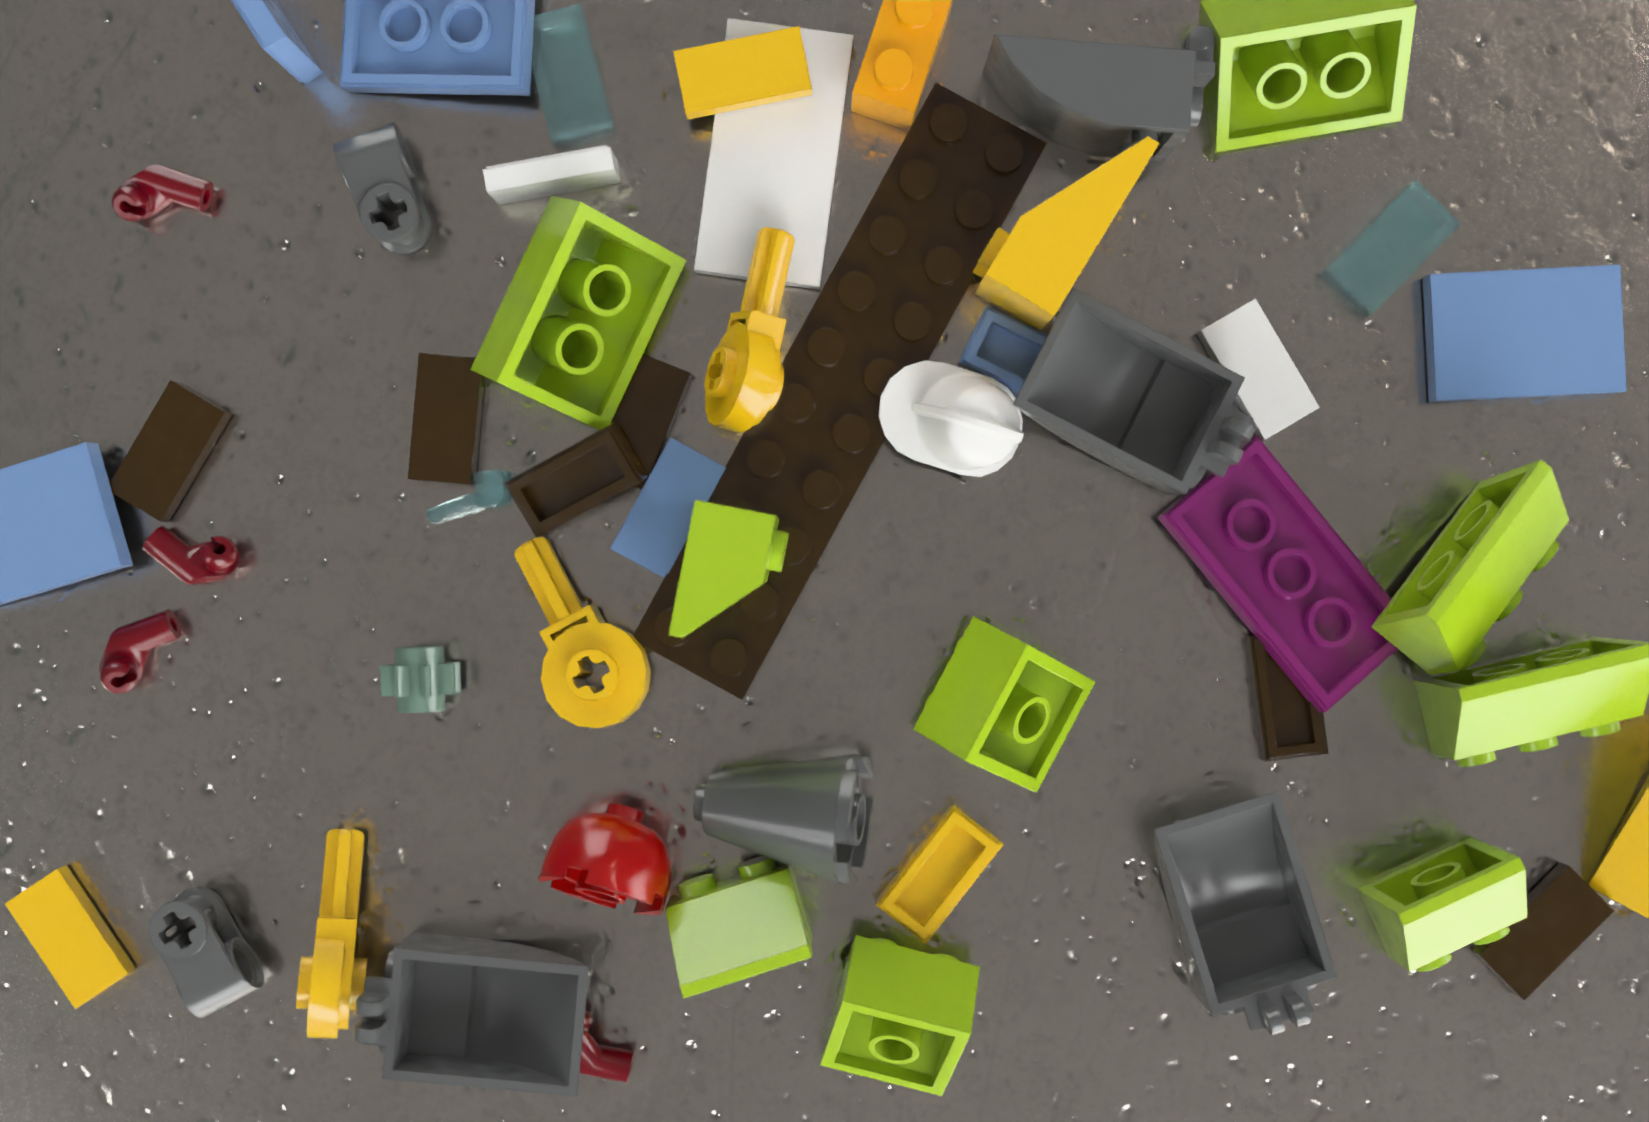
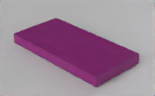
(1284, 574)

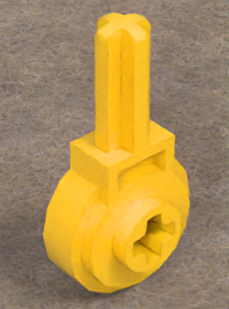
(746, 367)
(575, 640)
(333, 976)

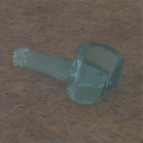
(489, 493)

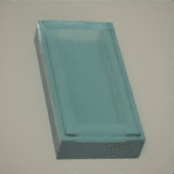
(569, 77)
(1390, 248)

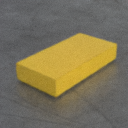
(743, 72)
(938, 873)
(70, 936)

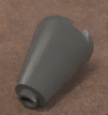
(793, 812)

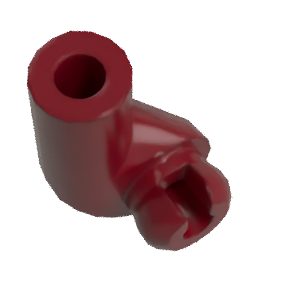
(158, 188)
(193, 563)
(130, 649)
(604, 1060)

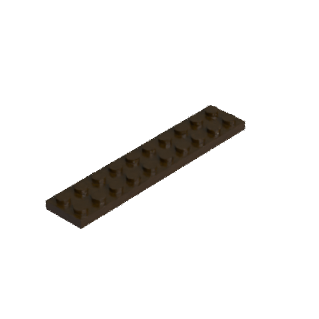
(870, 320)

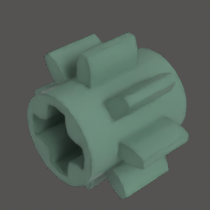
(420, 679)

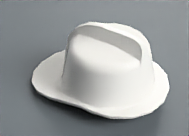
(950, 418)

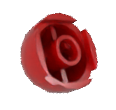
(610, 860)

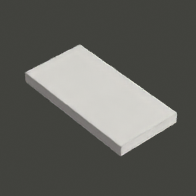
(776, 166)

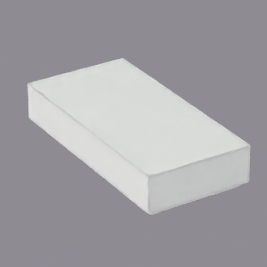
(552, 174)
(1272, 384)

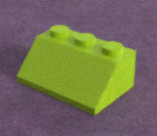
(1304, 67)
(578, 312)
(1476, 569)
(1534, 699)

